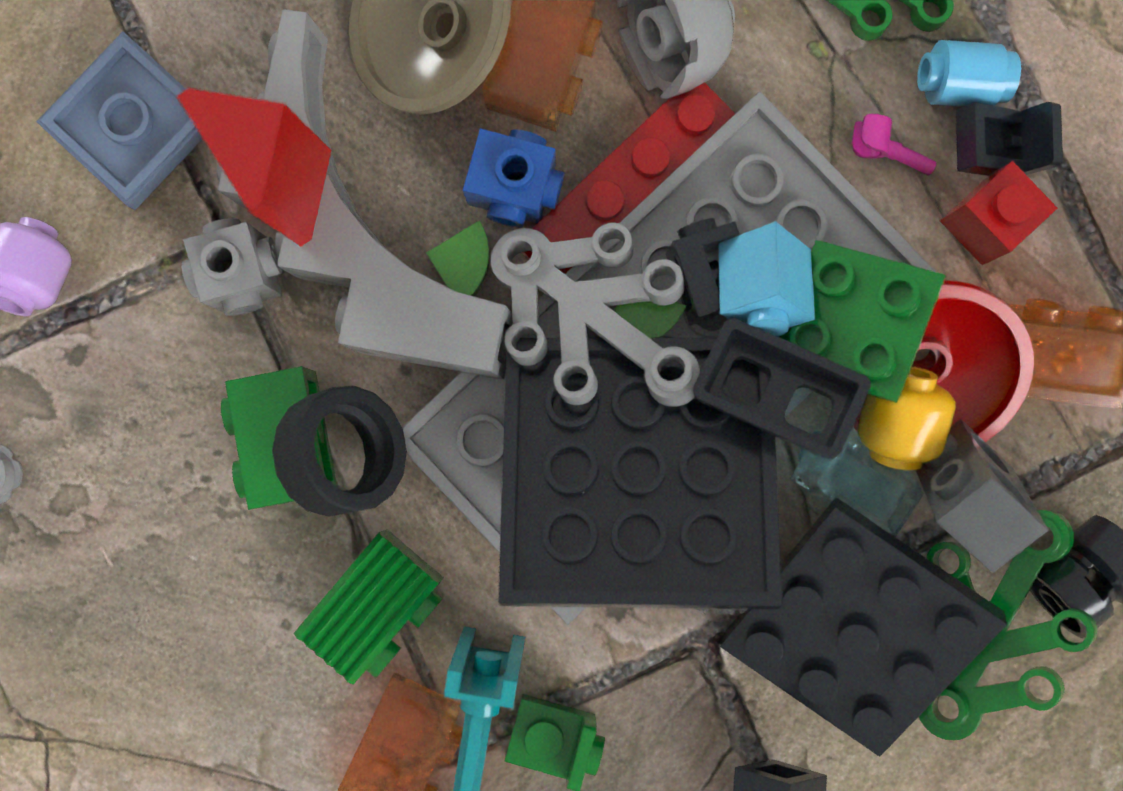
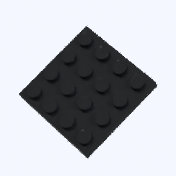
(634, 494)

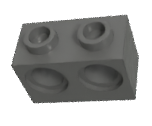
(980, 499)

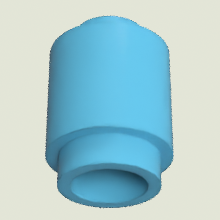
(968, 73)

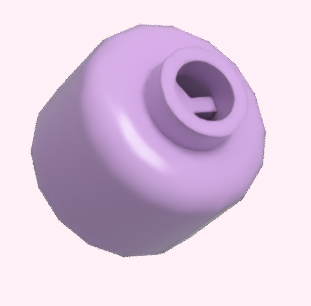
(30, 266)

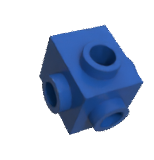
(503, 158)

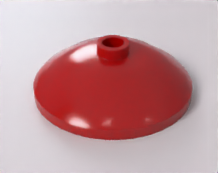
(978, 356)

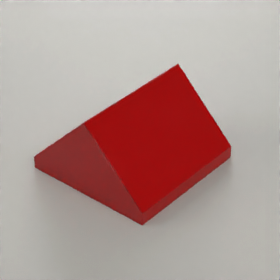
(266, 156)

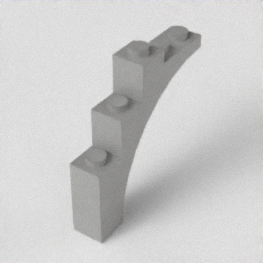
(388, 304)

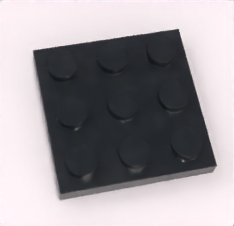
(864, 628)

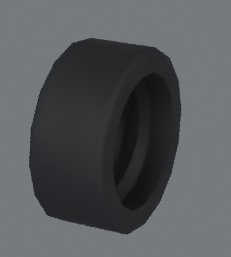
(297, 459)

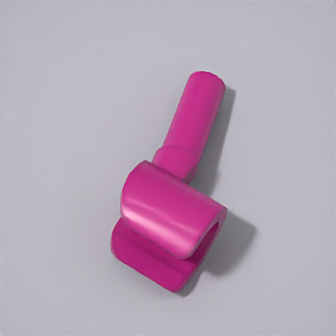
(873, 141)

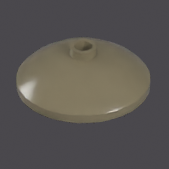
(416, 59)

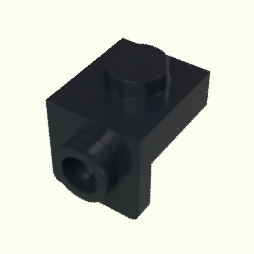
(997, 135)

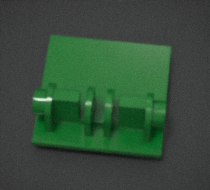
(868, 314)

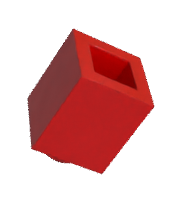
(998, 214)

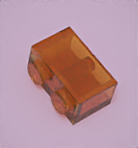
(540, 60)

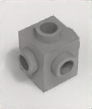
(250, 276)

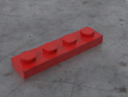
(637, 166)

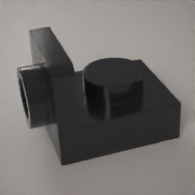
(700, 277)

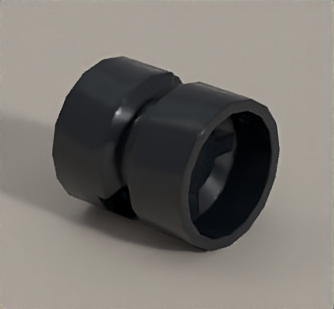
(1086, 577)

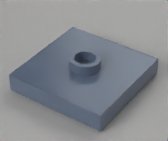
(124, 121)

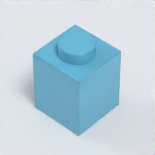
(766, 279)

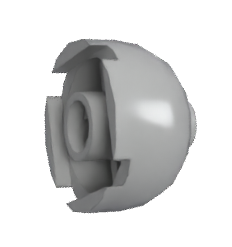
(677, 41)

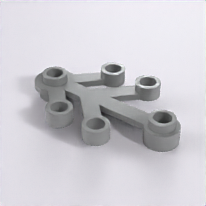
(586, 305)

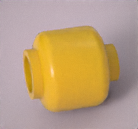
(913, 428)

